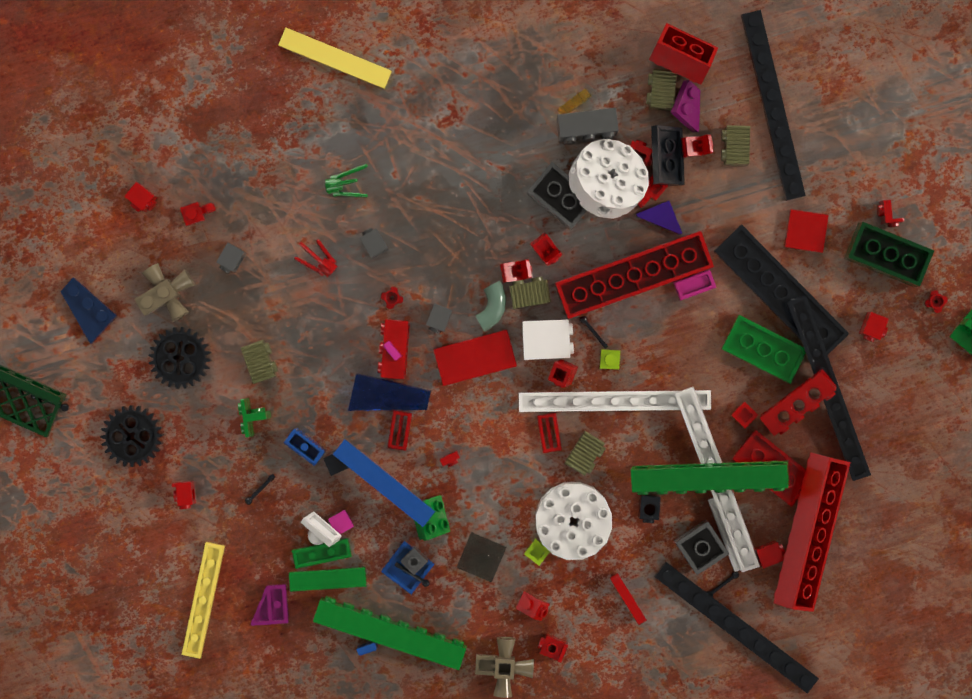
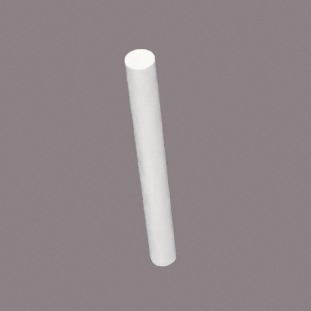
(724, 535)

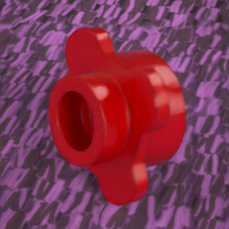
(392, 292)
(942, 300)

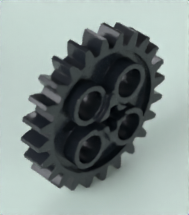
(197, 359)
(120, 449)

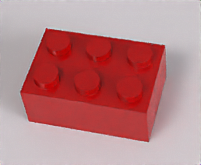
(683, 54)
(398, 334)

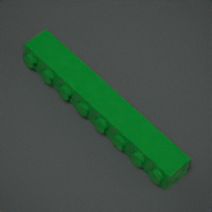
(710, 476)
(390, 633)

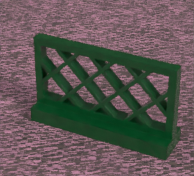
(34, 388)

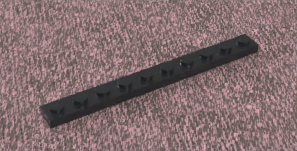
(773, 105)
(836, 405)
(736, 627)

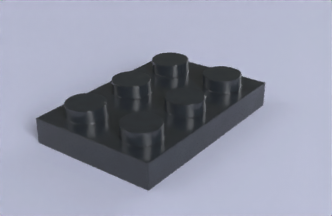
(667, 155)

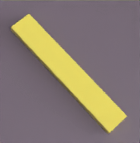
(335, 58)
(203, 600)

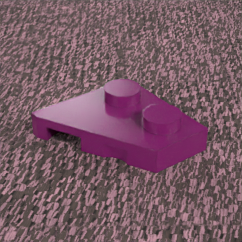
(687, 106)
(272, 607)

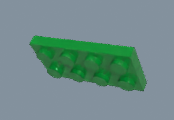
(764, 349)

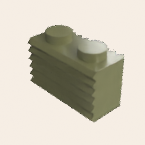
(662, 90)
(736, 145)
(529, 293)
(259, 361)
(585, 453)

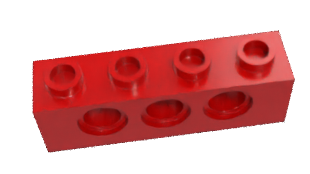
(819, 381)

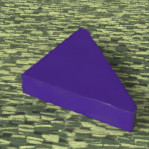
(662, 216)

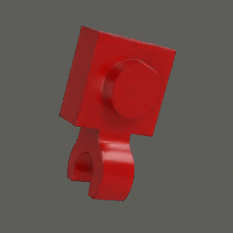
(653, 191)
(195, 212)

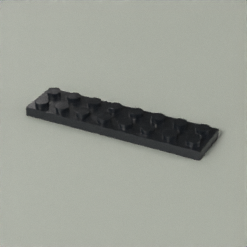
(775, 284)

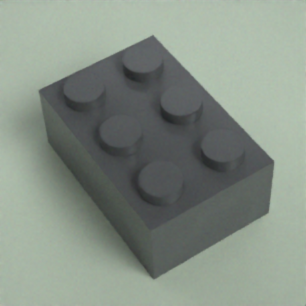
(587, 125)
(555, 195)

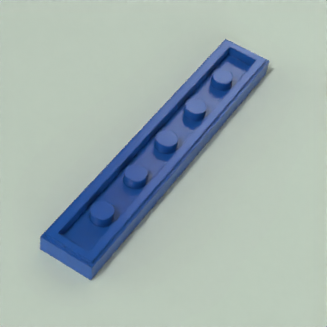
(384, 483)

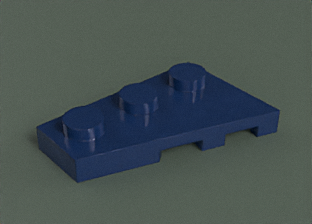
(88, 309)

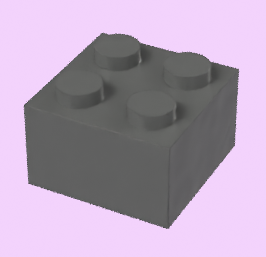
(701, 547)

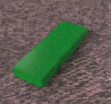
(321, 553)

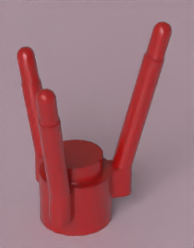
(326, 266)

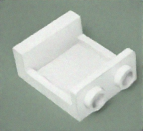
(547, 339)

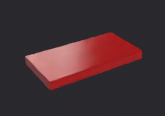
(475, 357)
(760, 449)

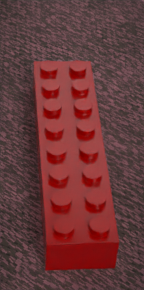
(634, 275)
(811, 532)

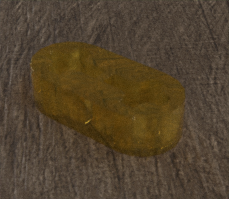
(575, 102)

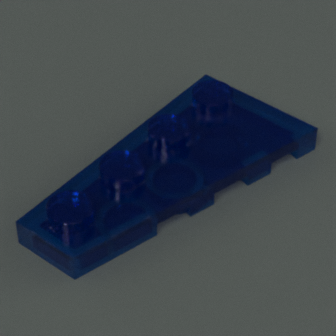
(381, 394)

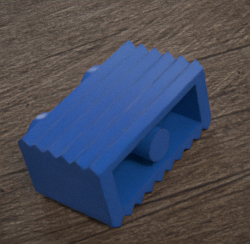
(305, 446)

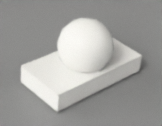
(320, 530)

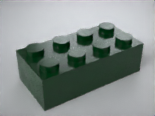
(889, 254)

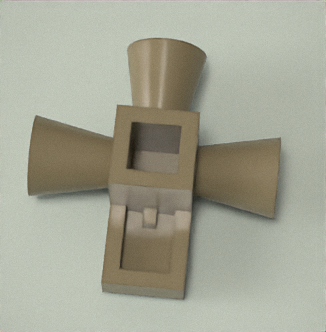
(164, 293)
(503, 666)

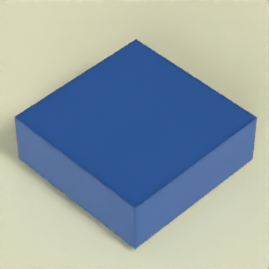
(366, 648)

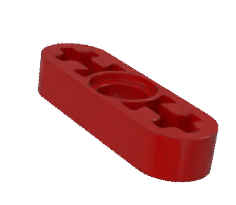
(628, 599)

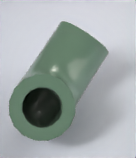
(495, 306)

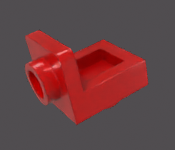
(697, 146)
(641, 149)
(884, 211)
(546, 249)
(516, 271)
(532, 606)

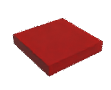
(806, 231)

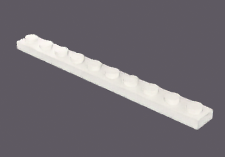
(605, 401)
(725, 501)

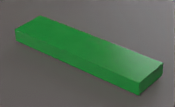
(327, 579)

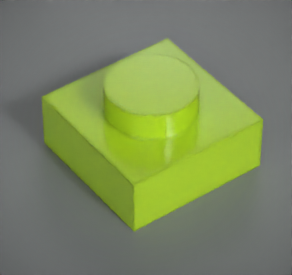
(609, 359)
(537, 552)

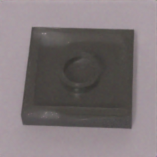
(481, 557)

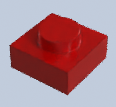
(744, 415)
(450, 459)

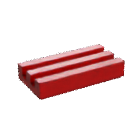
(397, 446)
(551, 449)

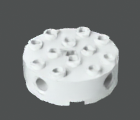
(608, 178)
(592, 525)

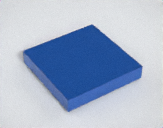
(399, 576)

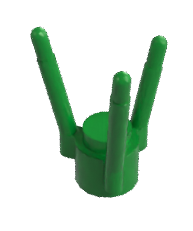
(335, 184)

